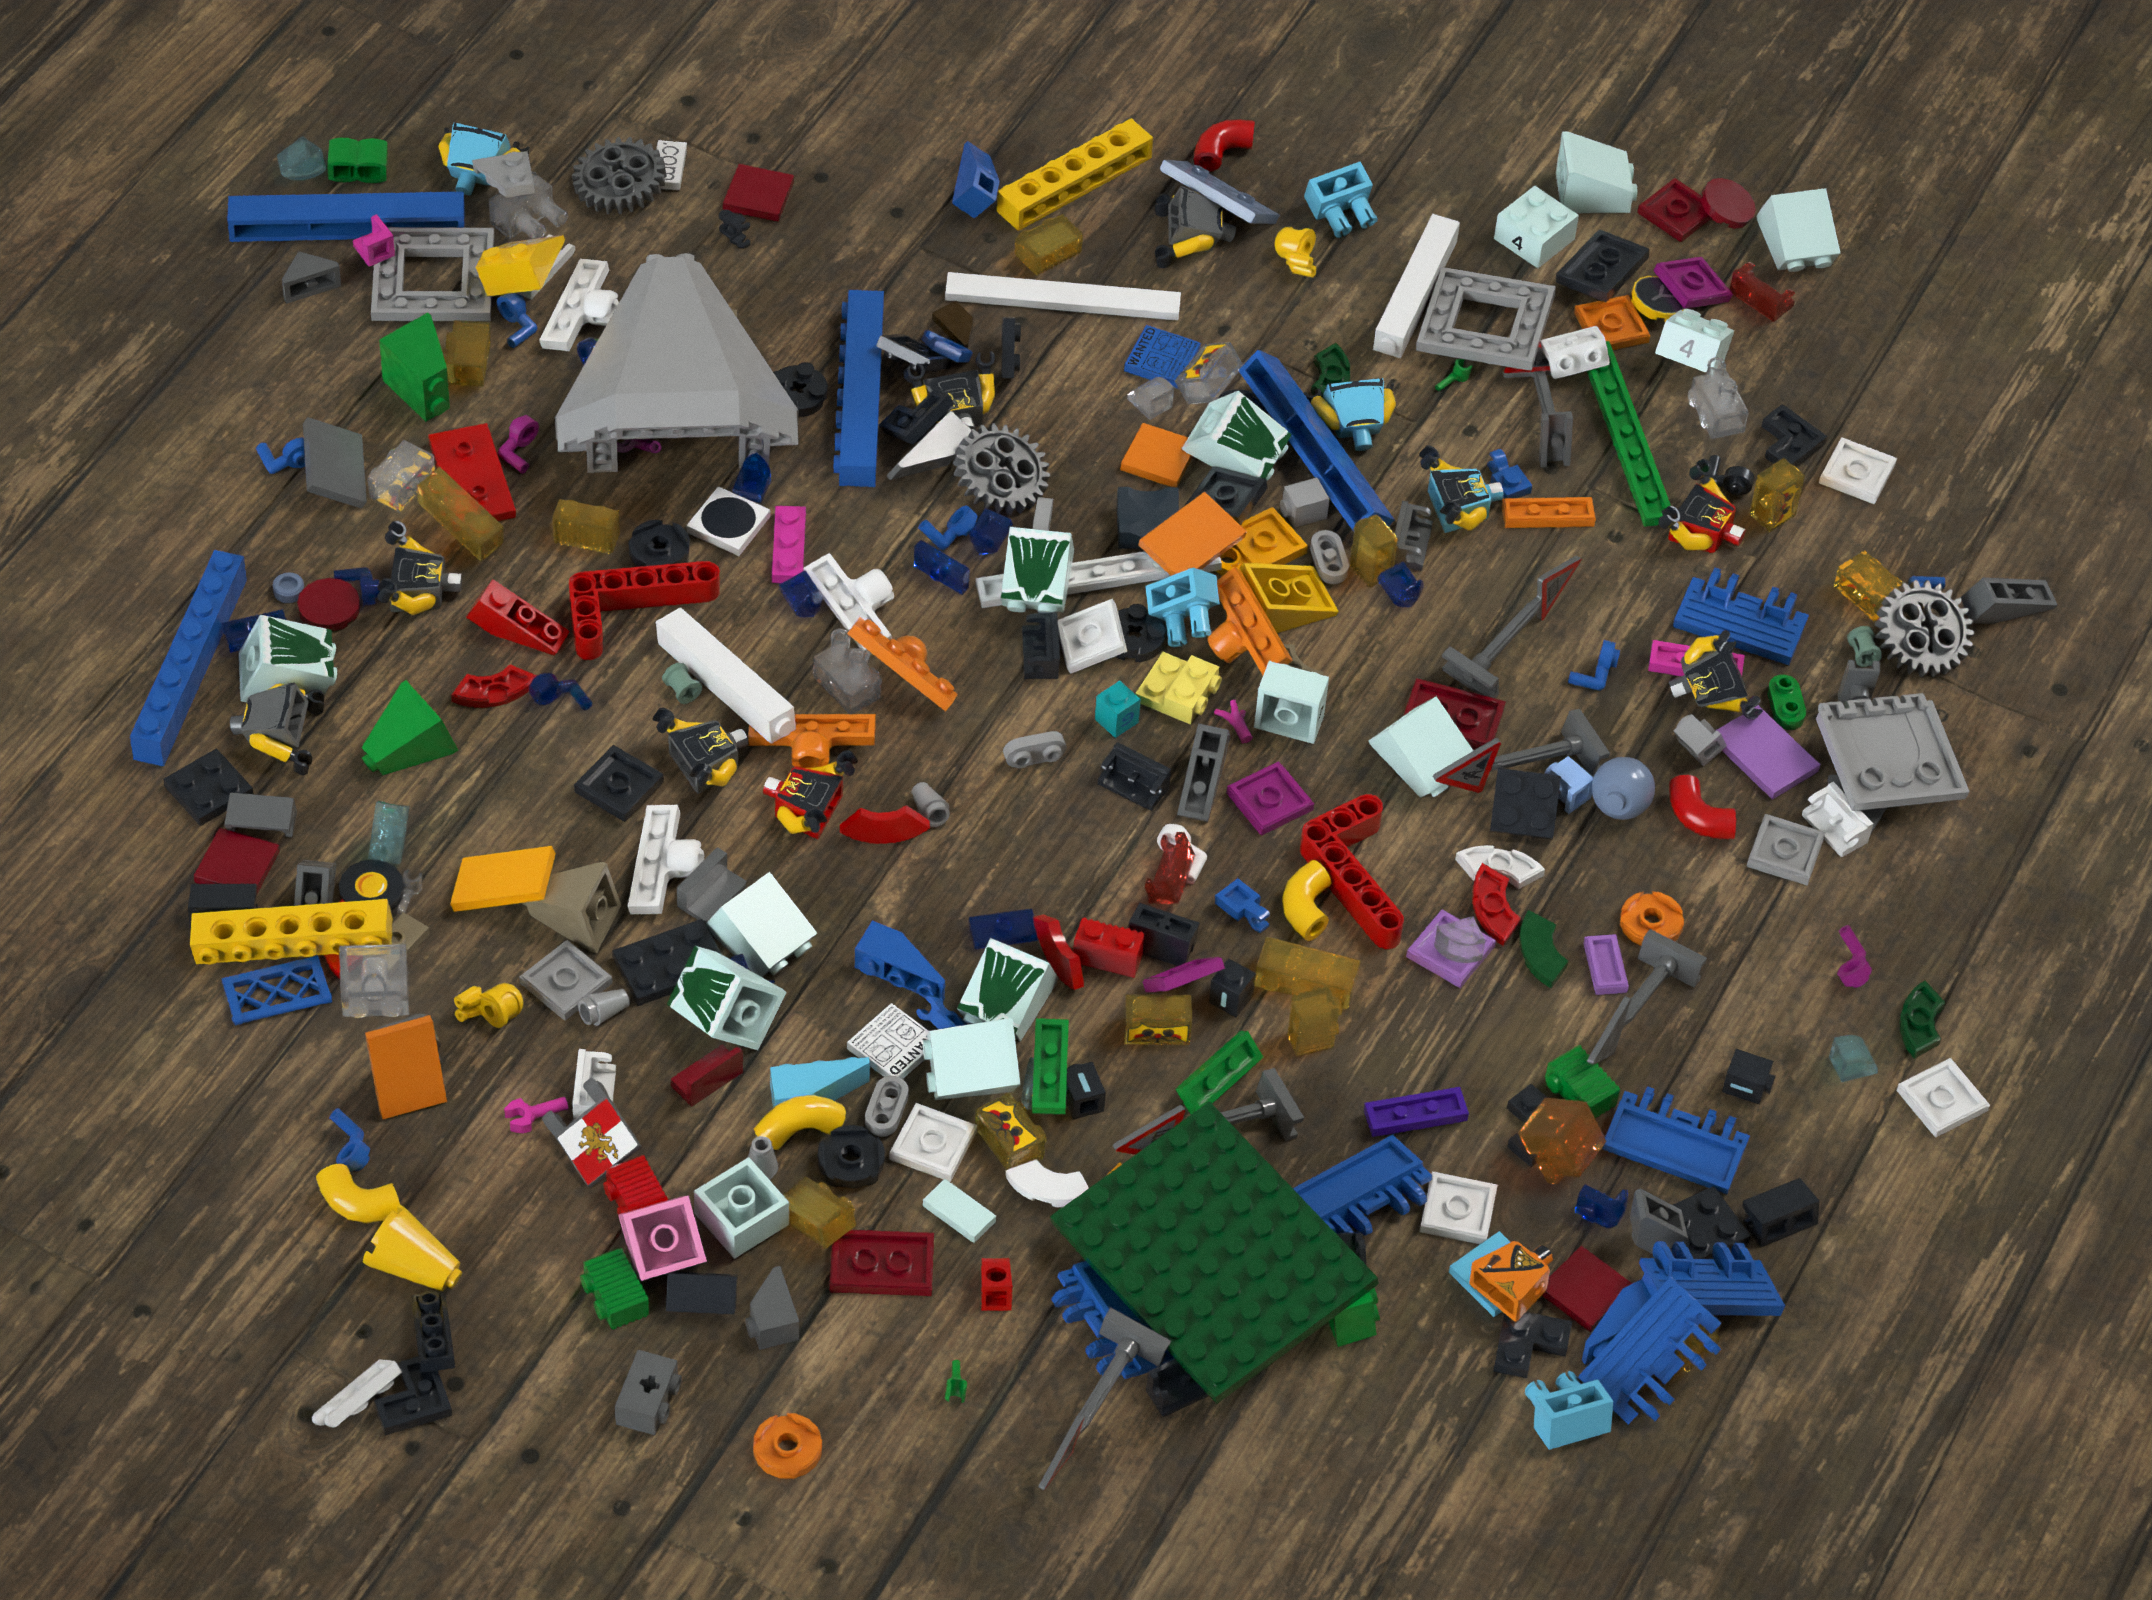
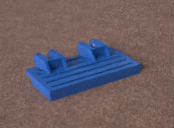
(1754, 630)
(1676, 1142)
(1367, 1183)
(1723, 1287)
(1095, 1302)
(1648, 1348)

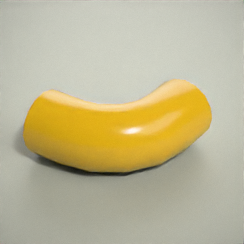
(1299, 900)
(799, 1114)
(351, 1200)

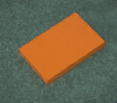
(1192, 536)
(406, 1067)

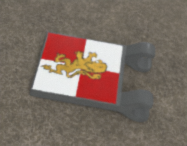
(596, 1137)

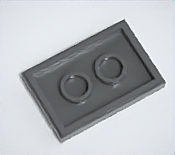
(334, 462)

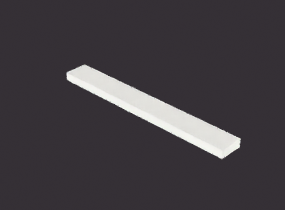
(1062, 296)
(1093, 575)

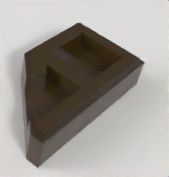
(955, 322)

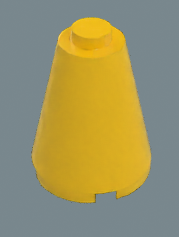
(412, 1252)

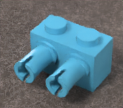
(1339, 191)
(1181, 596)
(1572, 1412)

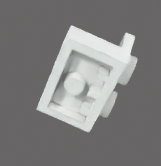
(1575, 352)

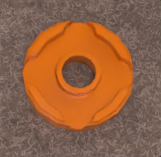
(1654, 904)
(793, 1462)

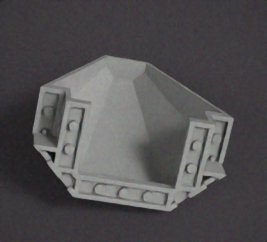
(674, 369)

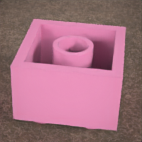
(662, 1238)

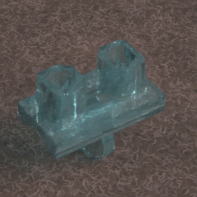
(388, 832)

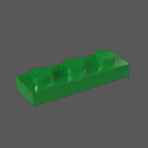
(1050, 1066)
(1219, 1072)

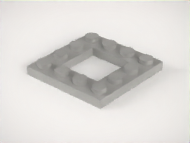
(469, 304)
(1518, 350)

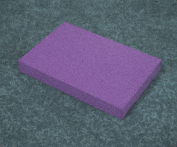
(1767, 753)

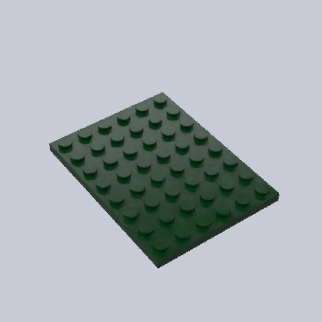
(1214, 1251)

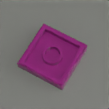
(1692, 282)
(1270, 798)
(1183, 974)

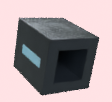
(1232, 988)
(1749, 1077)
(1084, 1091)

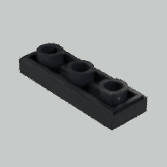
(433, 1331)

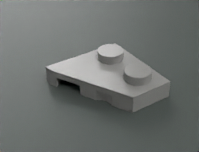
(508, 173)

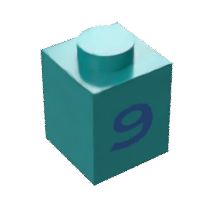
(1117, 709)

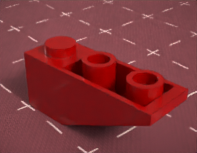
(515, 620)

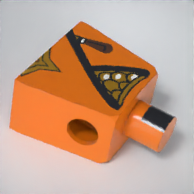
(1512, 1277)

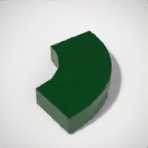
(1332, 367)
(1539, 951)
(1918, 1018)

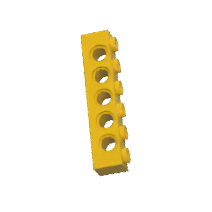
(1074, 174)
(288, 931)

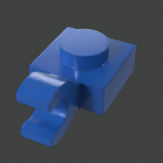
(1511, 478)
(1242, 901)
(940, 1015)

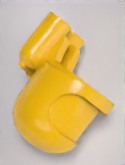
(1296, 247)
(495, 1004)

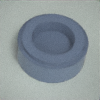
(287, 587)

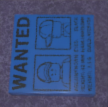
(1160, 355)

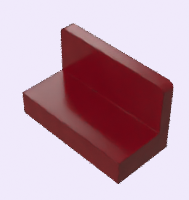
(708, 1074)

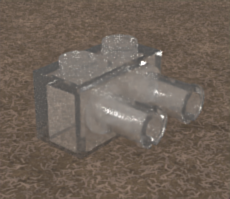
(524, 211)
(1718, 401)
(846, 673)

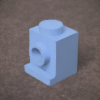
(1574, 783)

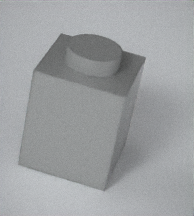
(1304, 502)

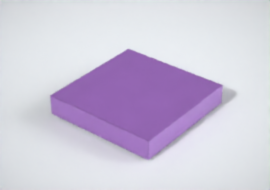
(1425, 954)

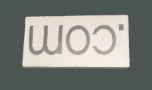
(674, 159)

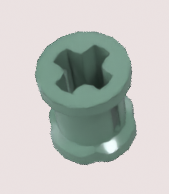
(1864, 646)
(682, 683)

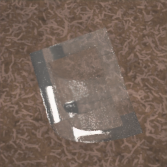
(1153, 397)
(1460, 941)

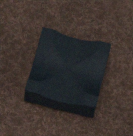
(1142, 512)

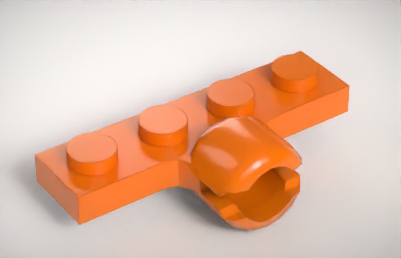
(1246, 625)
(906, 658)
(819, 733)

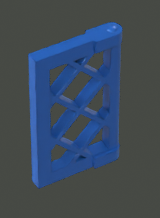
(256, 980)

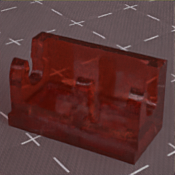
(1760, 294)
(1172, 871)

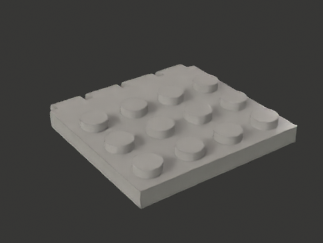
(1890, 752)

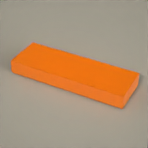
(1548, 512)

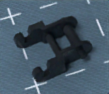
(733, 228)

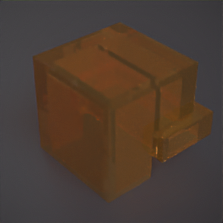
(1563, 1138)

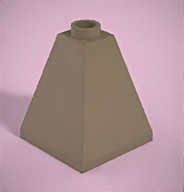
(579, 905)

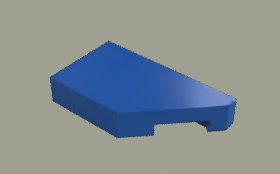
(946, 347)

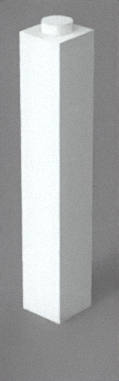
(1416, 286)
(726, 675)

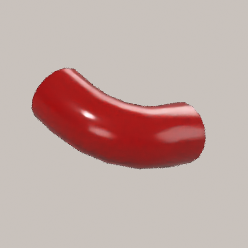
(1221, 137)
(1696, 814)

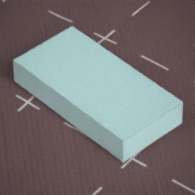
(959, 1210)

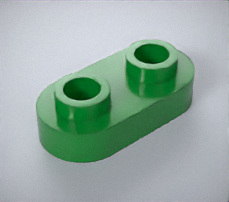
(1786, 695)

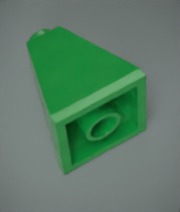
(406, 734)

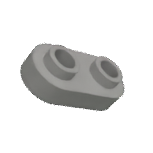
(1330, 563)
(1034, 749)
(886, 1108)

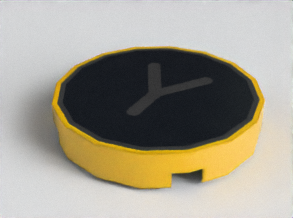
(1654, 298)

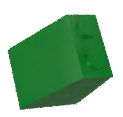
(416, 367)

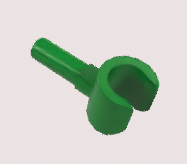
(1459, 374)
(956, 1385)

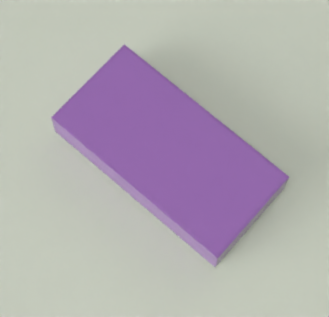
(1605, 964)

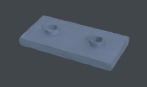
(1219, 192)

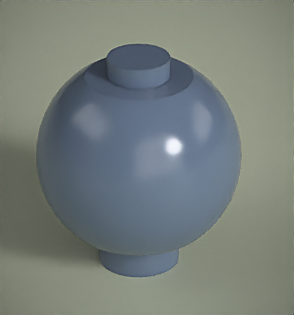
(1623, 788)

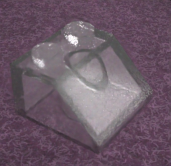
(374, 980)

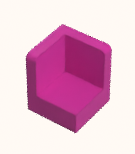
(376, 245)

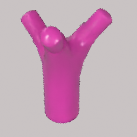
(1236, 719)

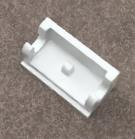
(1832, 814)
(589, 1067)

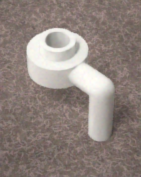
(1200, 858)

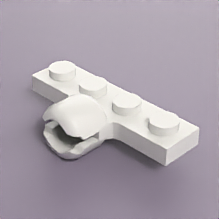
(580, 304)
(849, 597)
(660, 859)

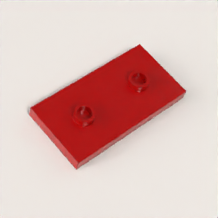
(473, 463)

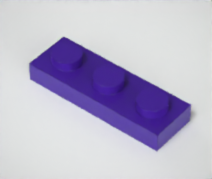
(1416, 1111)

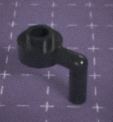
(1736, 480)

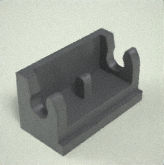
(1412, 535)
(261, 813)

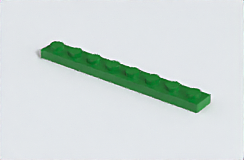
(1629, 440)

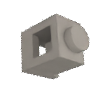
(1699, 739)

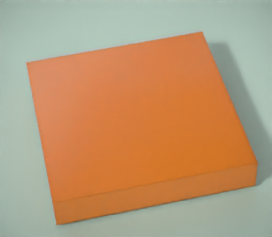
(1616, 320)
(1157, 456)

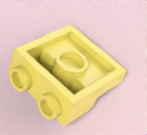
(1179, 686)

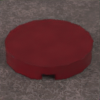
(1728, 203)
(329, 604)

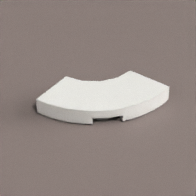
(1514, 865)
(1044, 1185)

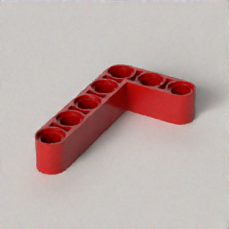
(631, 589)
(1327, 841)

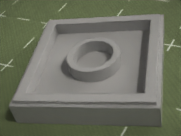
(1786, 849)
(565, 979)

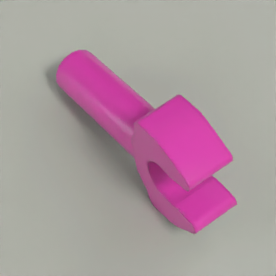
(530, 1113)

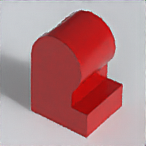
(996, 1284)

